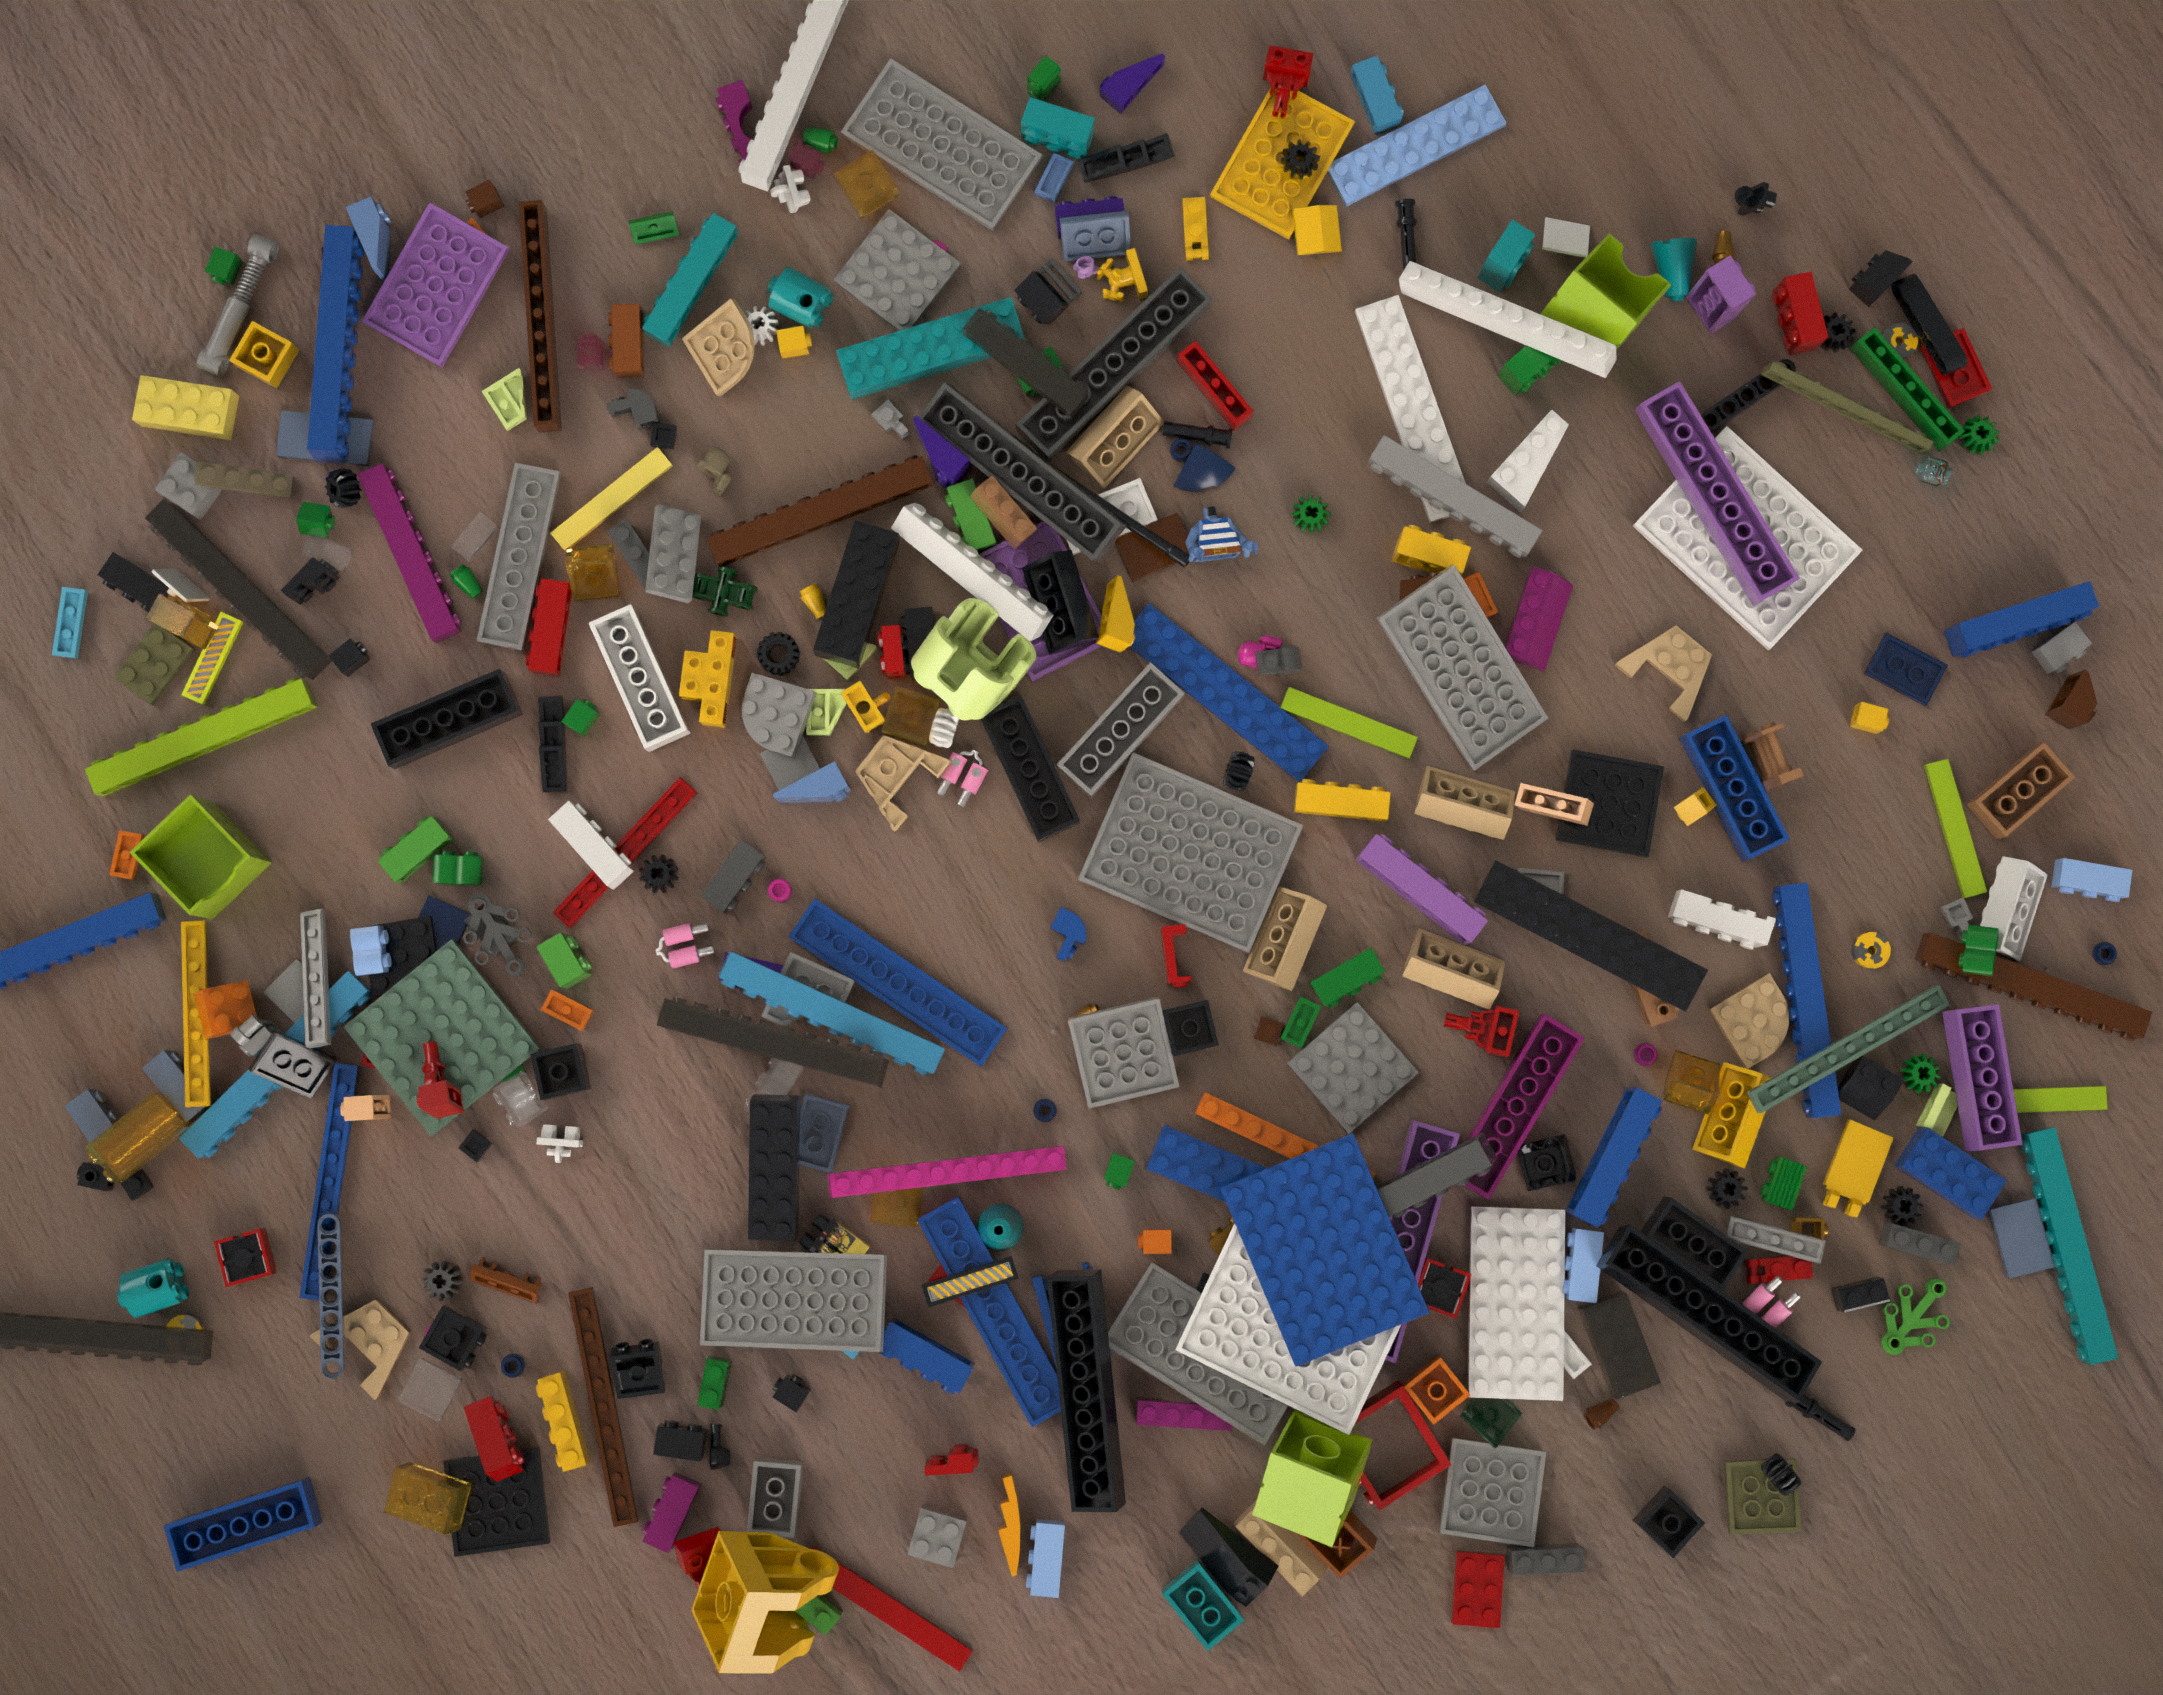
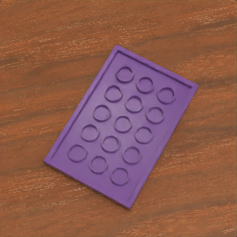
(436, 285)
(1010, 562)

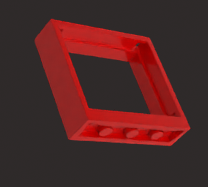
(1375, 1403)

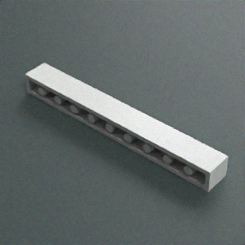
(791, 92)
(1508, 319)

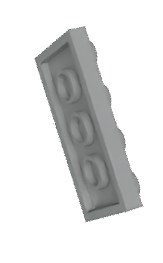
(673, 553)

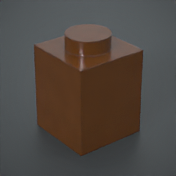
(483, 199)

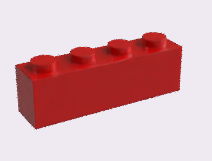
(1214, 386)
(549, 628)

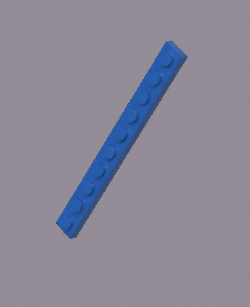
(330, 1174)

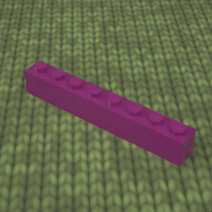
(409, 552)

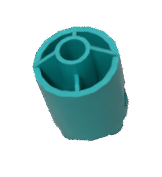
(793, 291)
(152, 1287)

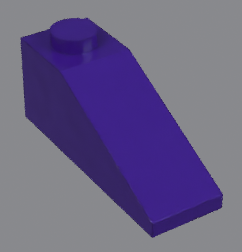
(1128, 82)

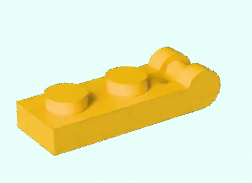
(1195, 228)

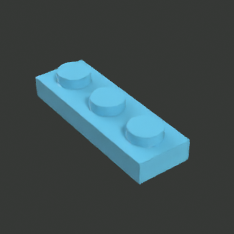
(70, 622)

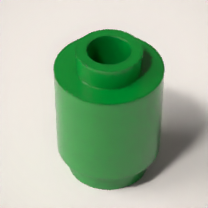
(820, 139)

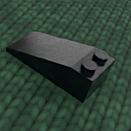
(1229, 1557)

